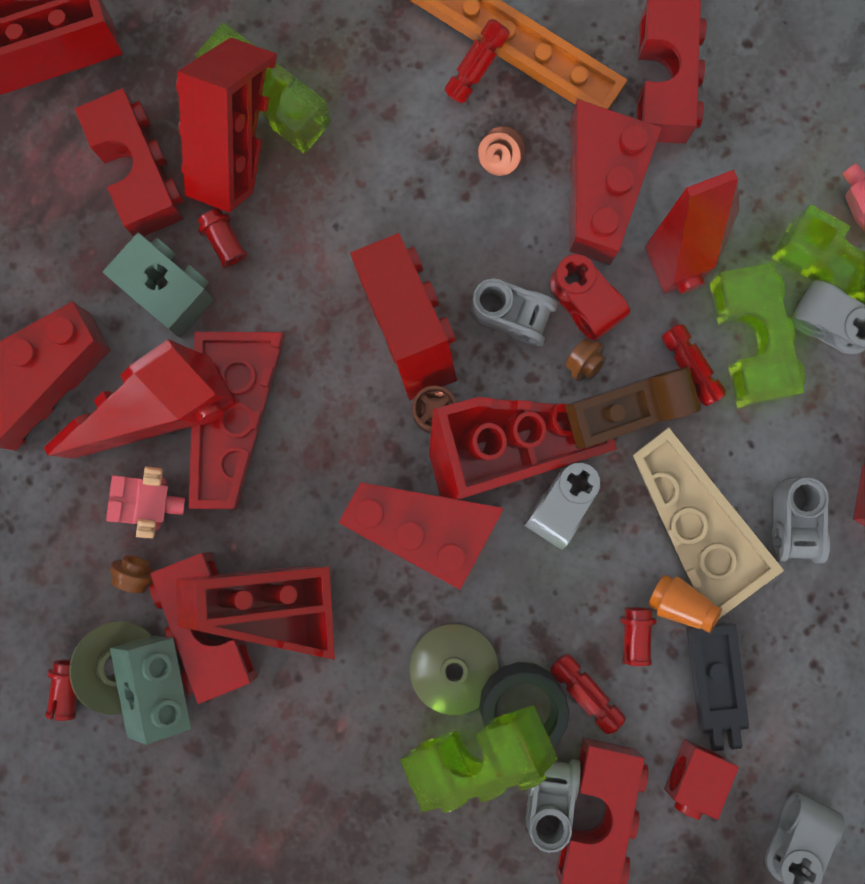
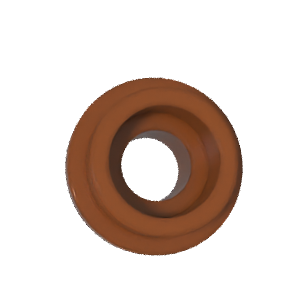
(586, 360)
(131, 574)

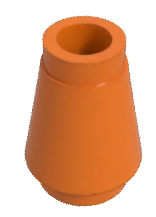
(684, 604)

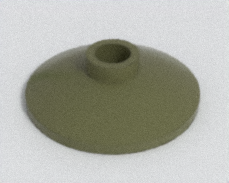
(452, 645)
(88, 661)

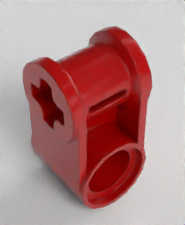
(590, 301)

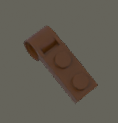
(633, 407)

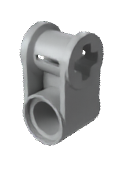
(515, 312)
(830, 317)
(560, 512)
(802, 524)
(557, 798)
(805, 837)

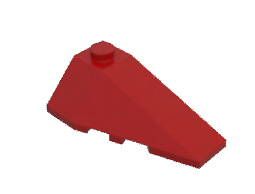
(694, 233)
(159, 395)
(499, 442)

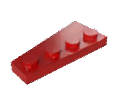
(225, 447)

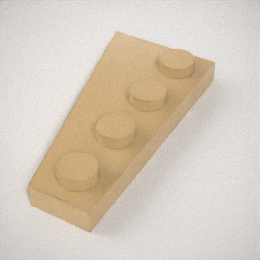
(708, 534)

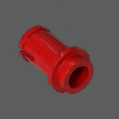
(221, 237)
(637, 636)
(61, 696)

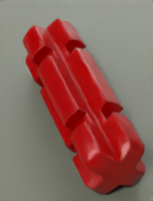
(477, 61)
(691, 356)
(588, 694)

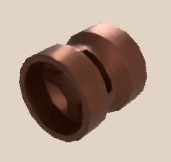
(427, 400)

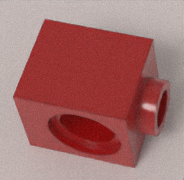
(700, 781)

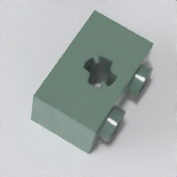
(140, 268)
(150, 689)

